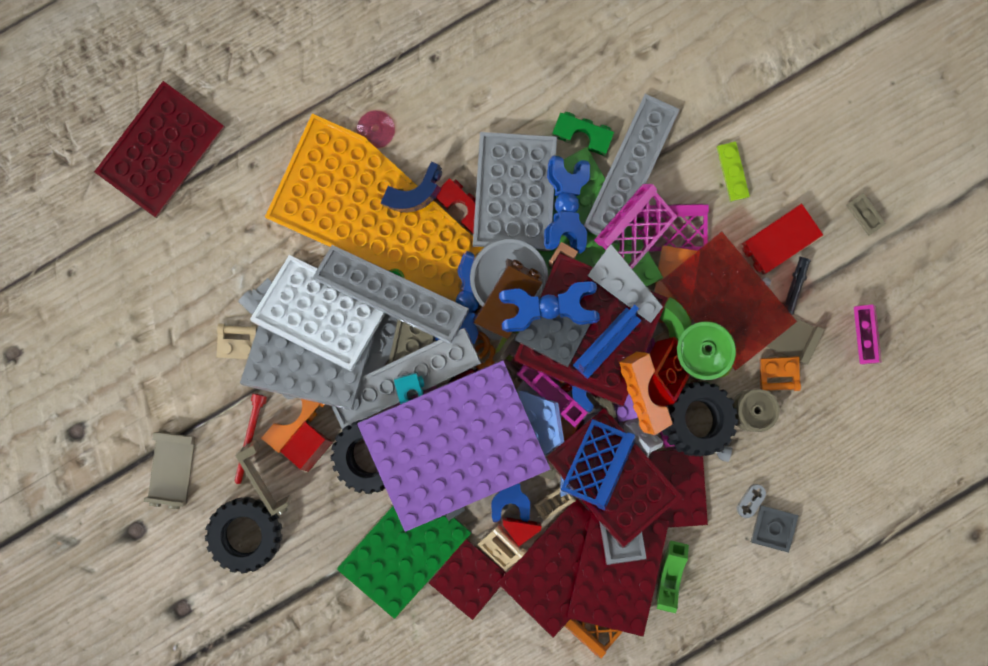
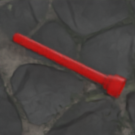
(257, 402)

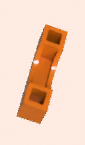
(637, 373)
(279, 434)

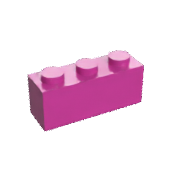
(867, 334)

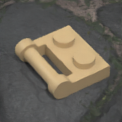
(234, 348)
(498, 551)

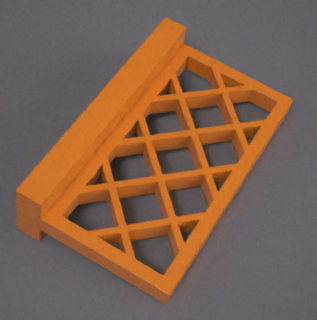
(589, 640)

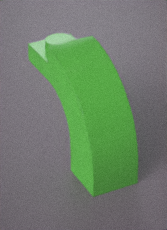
(675, 318)
(670, 576)

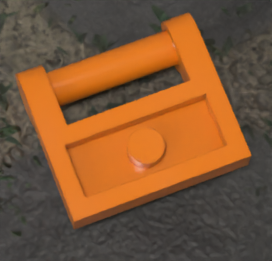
(780, 367)

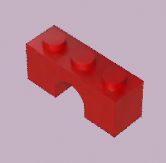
(452, 193)

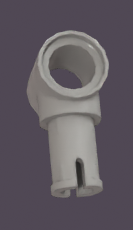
(252, 299)

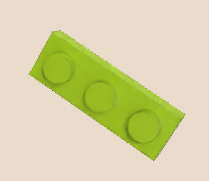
(733, 171)

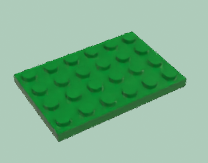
(397, 563)

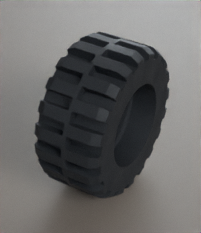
(722, 416)
(347, 466)
(219, 543)

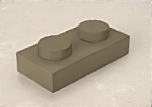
(865, 214)

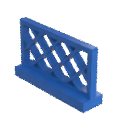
(607, 342)
(614, 471)

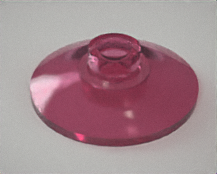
(385, 132)

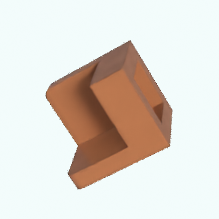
(564, 250)

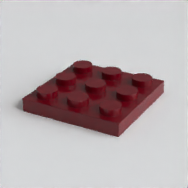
(468, 579)

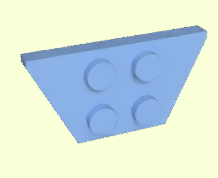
(545, 420)

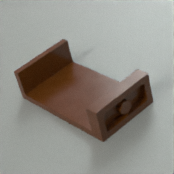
(494, 311)

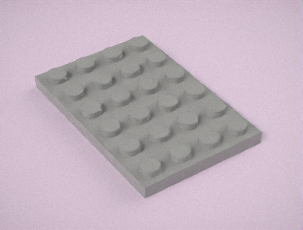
(513, 189)
(299, 373)

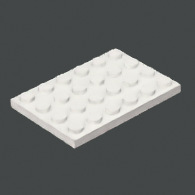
(316, 315)

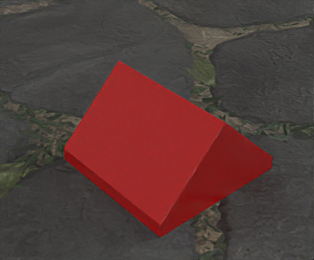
(306, 447)
(520, 530)

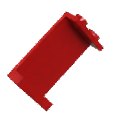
(781, 239)

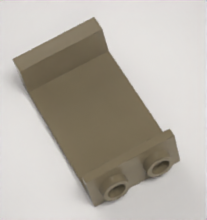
(798, 341)
(243, 458)
(170, 470)

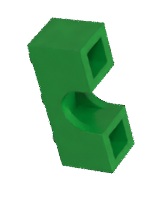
(568, 125)

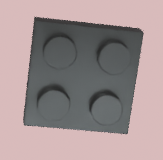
(774, 528)

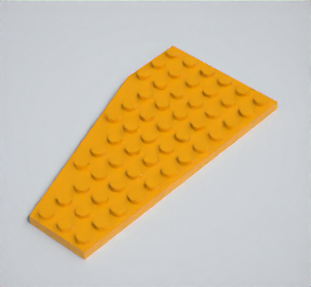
(336, 198)

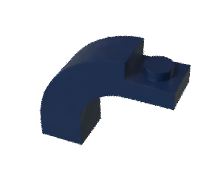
(417, 198)

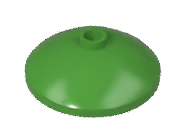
(700, 361)

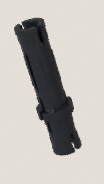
(796, 284)

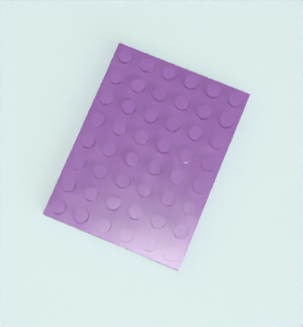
(453, 446)

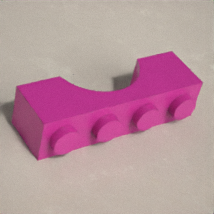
(551, 391)

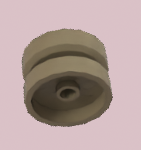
(765, 412)

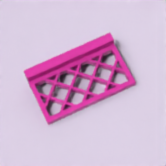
(681, 210)
(629, 213)

